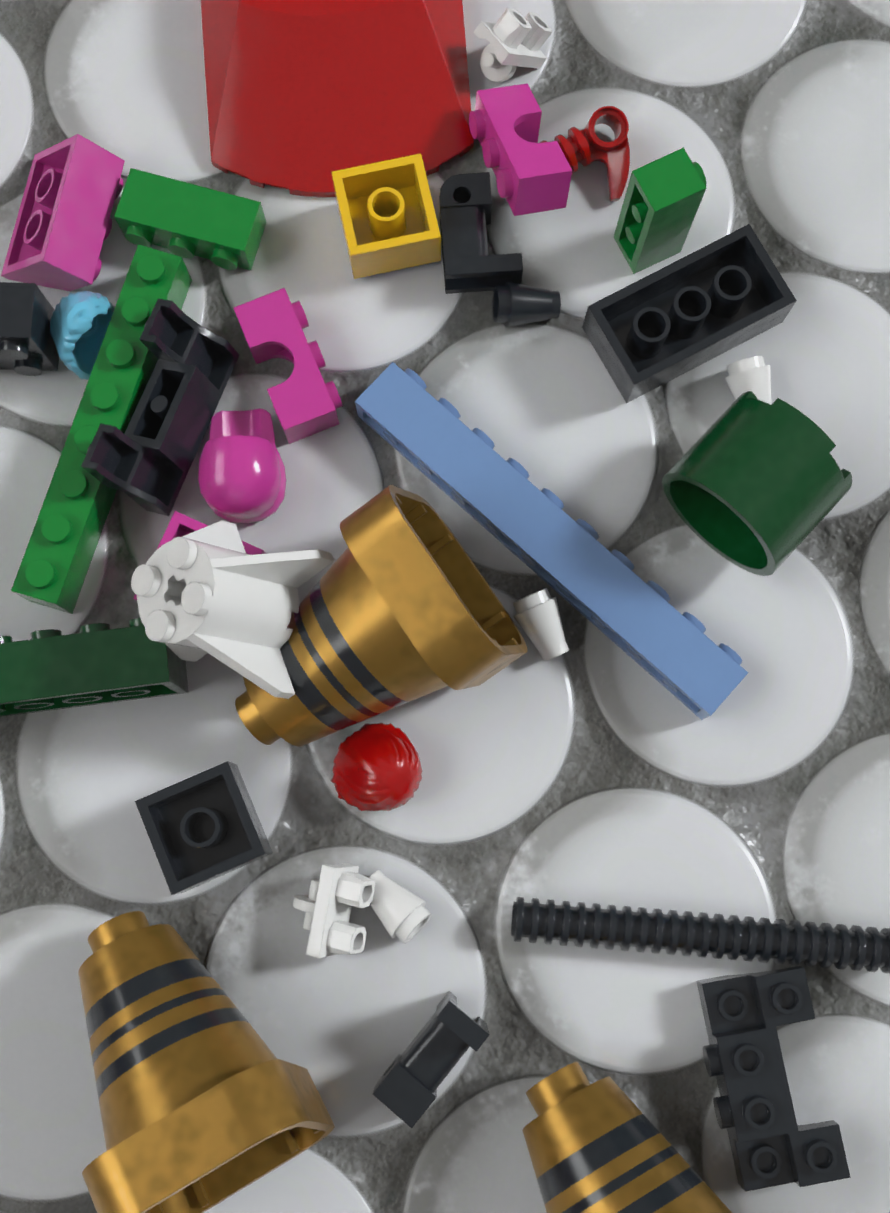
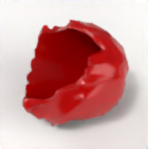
(376, 768)

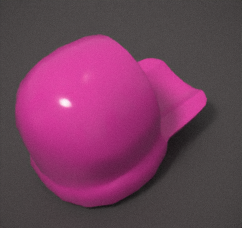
(241, 467)

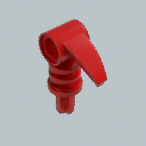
(586, 148)

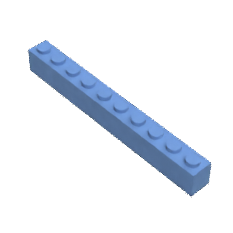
(550, 541)

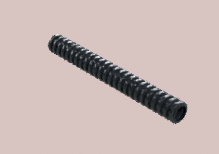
(703, 935)

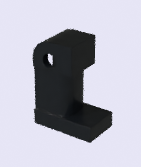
(463, 220)
(414, 1076)

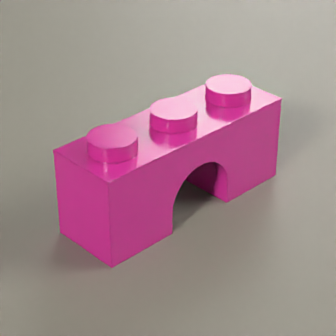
(527, 172)
(275, 331)

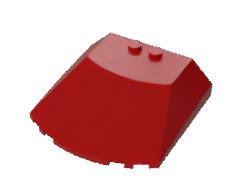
(333, 87)

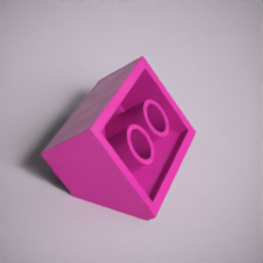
(64, 215)

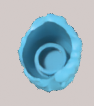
(79, 329)

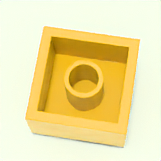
(387, 216)

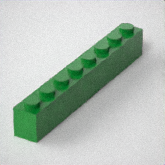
(75, 500)

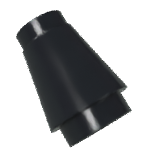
(524, 304)

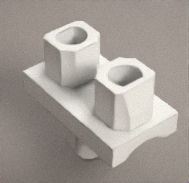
(512, 44)
(330, 907)

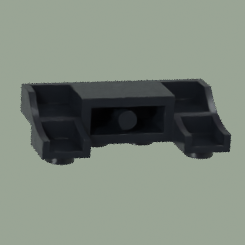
(171, 415)
(754, 1085)

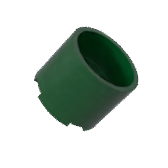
(757, 483)

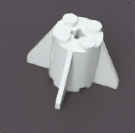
(218, 600)

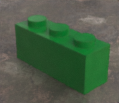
(659, 209)
(190, 220)

